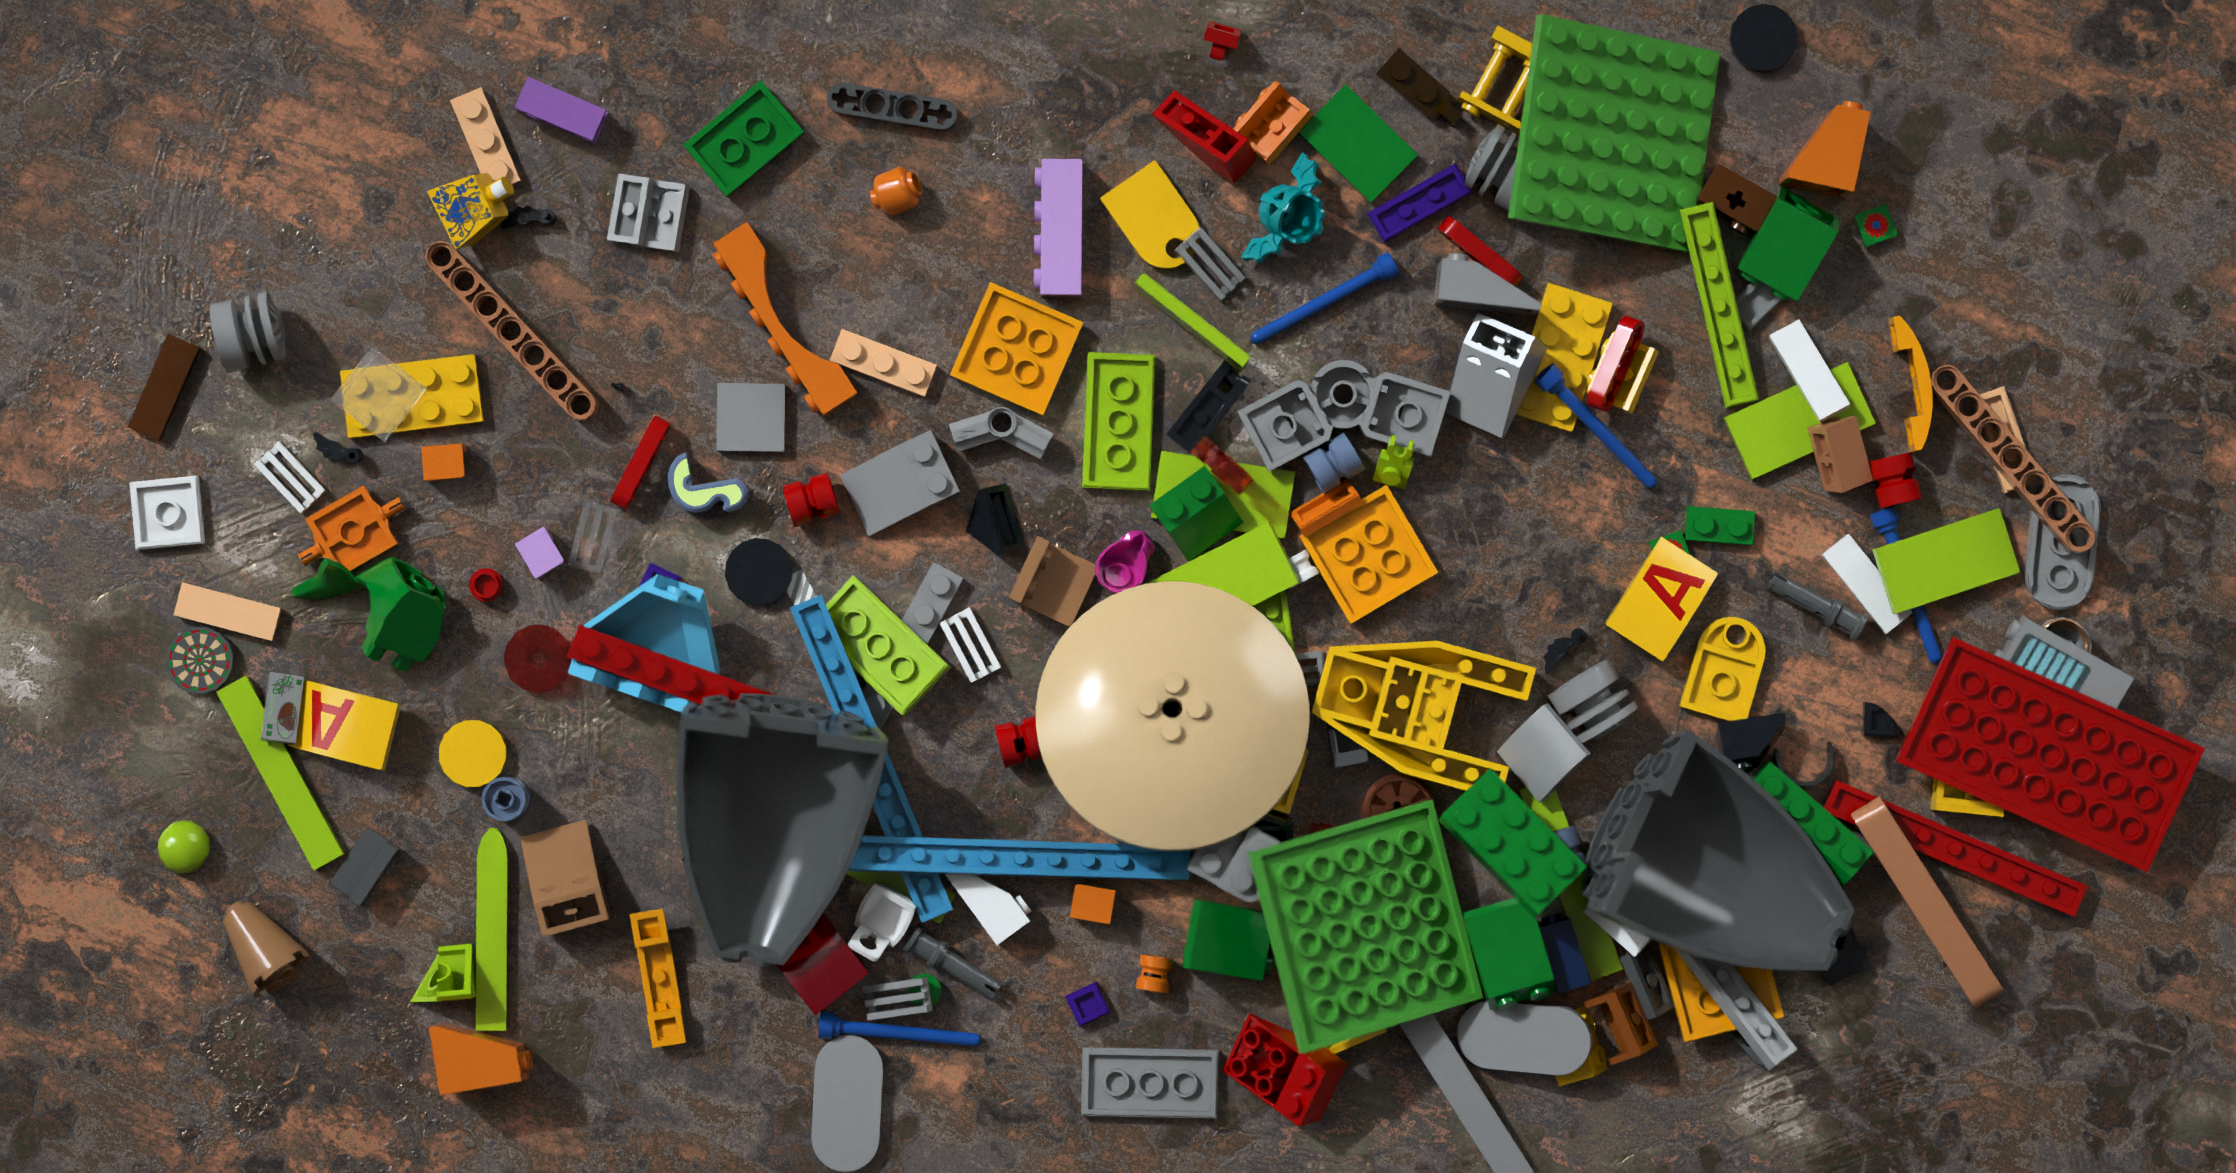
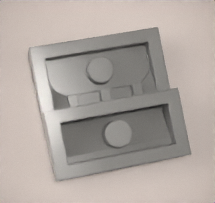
(648, 213)
(1543, 752)

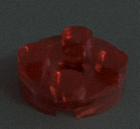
(1222, 465)
(523, 671)

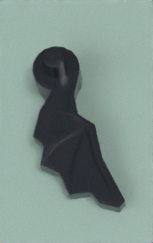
(526, 215)
(334, 450)
(1559, 648)

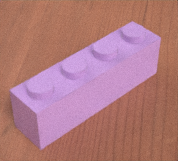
(1060, 228)

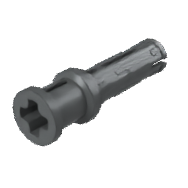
(1831, 612)
(938, 954)

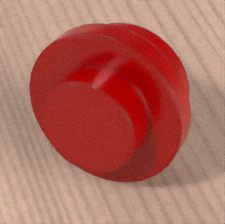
(486, 585)

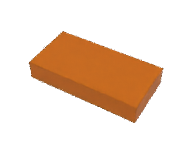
(1326, 508)

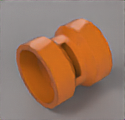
(1154, 965)

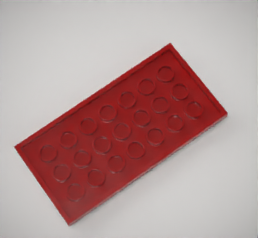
(2049, 754)

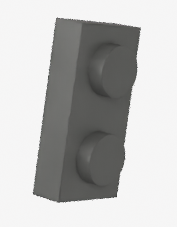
(1648, 982)

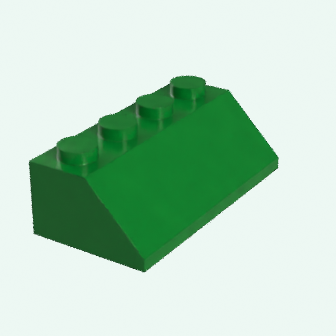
(1834, 841)

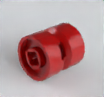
(1895, 480)
(811, 499)
(1008, 732)

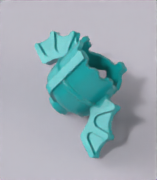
(1289, 213)

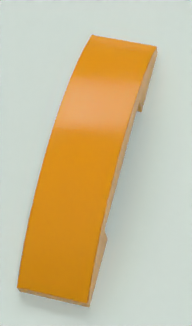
(1905, 340)
(658, 977)

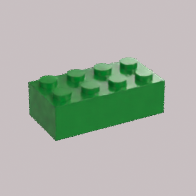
(1512, 843)

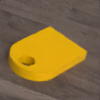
(1151, 215)
(1724, 674)

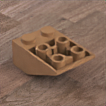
(565, 878)

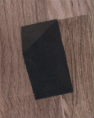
(995, 521)

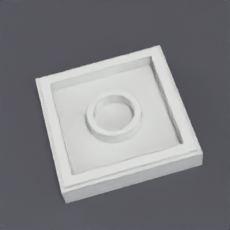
(167, 512)

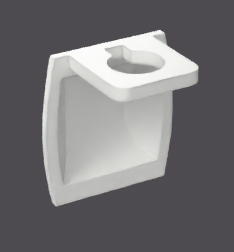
(884, 916)

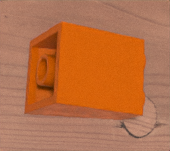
(1832, 154)
(476, 1059)

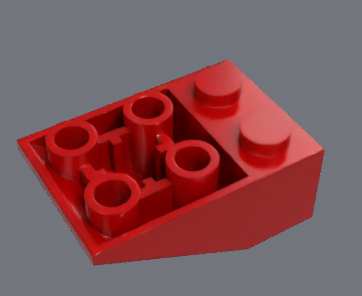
(1273, 1069)

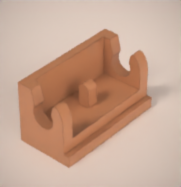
(1840, 454)

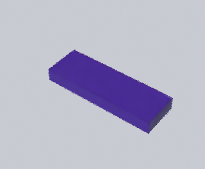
(1419, 203)

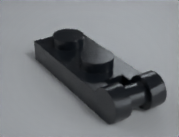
(1208, 407)

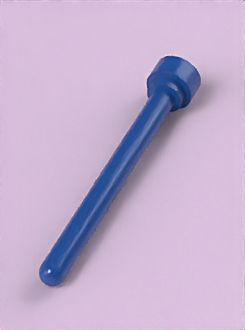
(1382, 269)
(1551, 380)
(1886, 522)
(832, 1026)

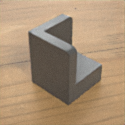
(1344, 750)

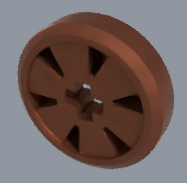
(1393, 788)

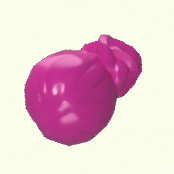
(1125, 562)

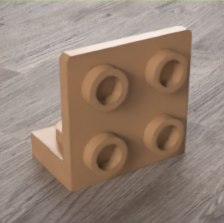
(1053, 582)

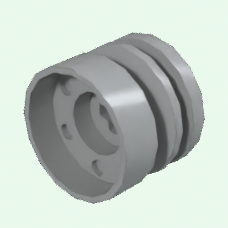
(1495, 165)
(248, 331)
(1593, 702)

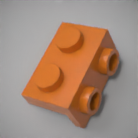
(1272, 122)

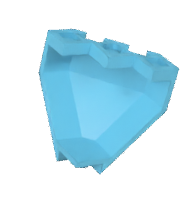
(662, 618)

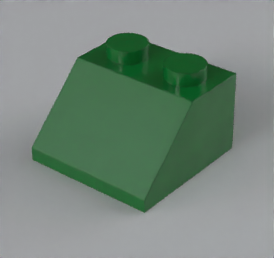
(1196, 513)

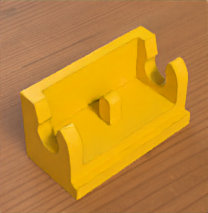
(1955, 800)

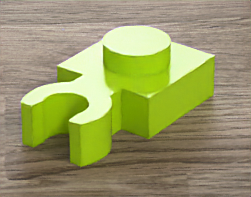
(1394, 464)

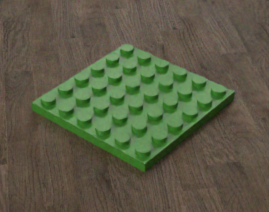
(1612, 133)
(1365, 925)

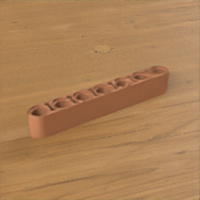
(500, 319)
(2028, 466)
(1927, 902)

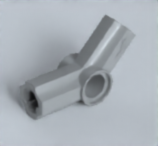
(1022, 433)

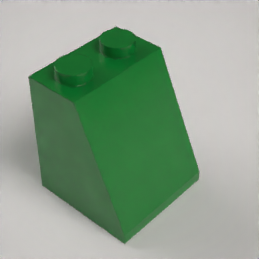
(1789, 245)
(1227, 940)
(1508, 954)

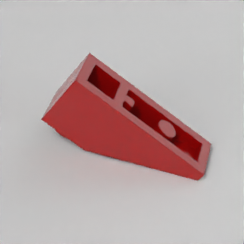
(1206, 136)

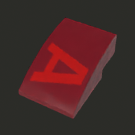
(823, 966)

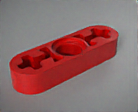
(1478, 251)
(1616, 363)
(640, 462)

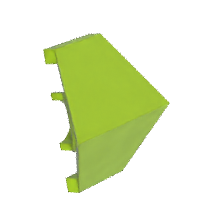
(449, 976)

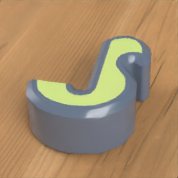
(705, 496)

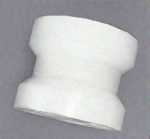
(1303, 567)

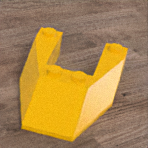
(1403, 699)

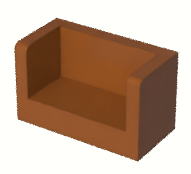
(1626, 1021)

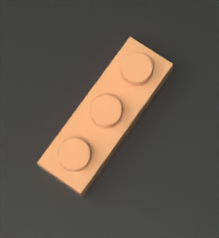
(484, 136)
(883, 363)

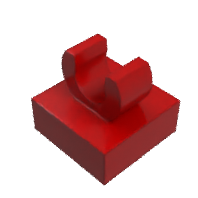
(1221, 37)

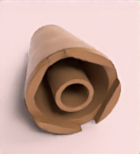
(263, 949)

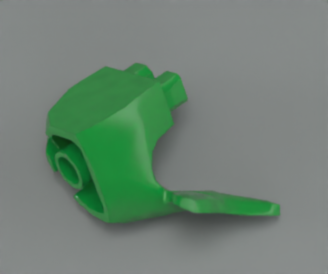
(403, 607)

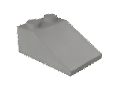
(1473, 286)
(900, 483)

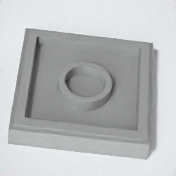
(751, 417)

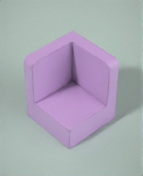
(539, 552)

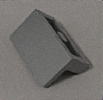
(365, 866)

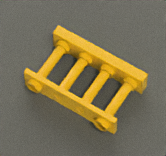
(1505, 46)

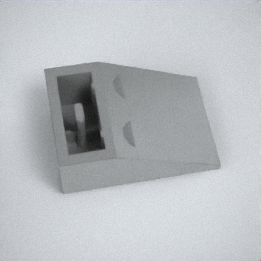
(1493, 374)

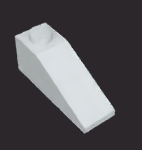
(992, 905)

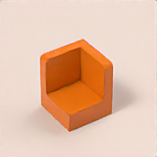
(443, 462)
(1092, 903)

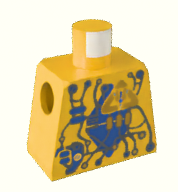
(471, 207)

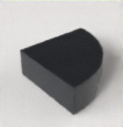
(1877, 722)

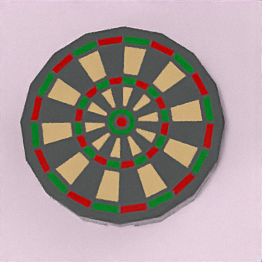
(200, 660)

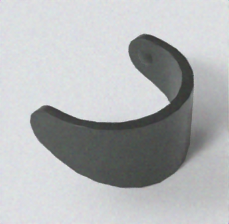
(1829, 766)

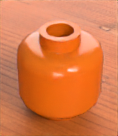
(896, 191)

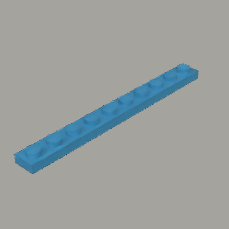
(846, 695)
(1018, 858)

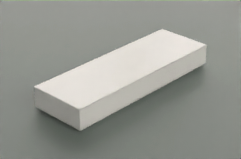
(1809, 371)
(1863, 582)

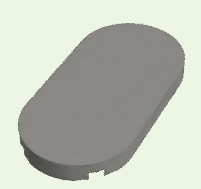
(2052, 573)
(1525, 1038)
(847, 1103)

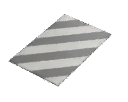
(800, 588)

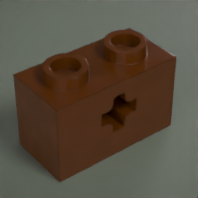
(1753, 199)

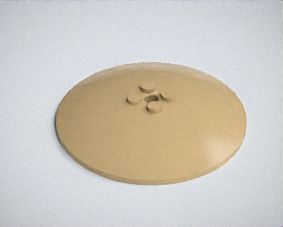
(1185, 776)

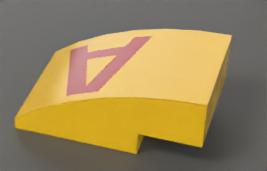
(1661, 598)
(346, 725)

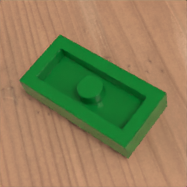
(1719, 525)

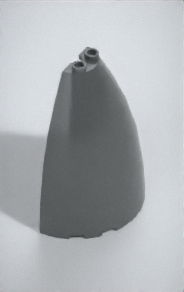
(770, 815)
(1714, 865)

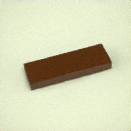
(164, 387)

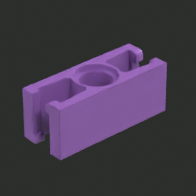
(561, 110)

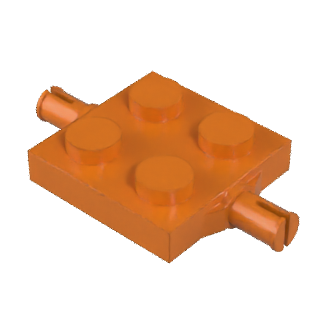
(352, 530)

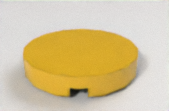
(472, 753)

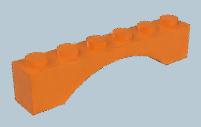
(747, 261)

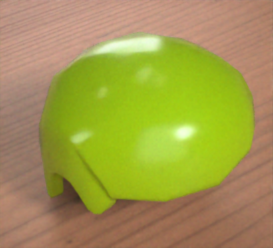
(183, 847)

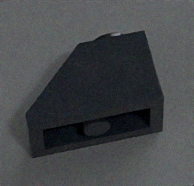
(1749, 739)

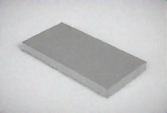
(1149, 1082)

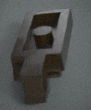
(1419, 88)

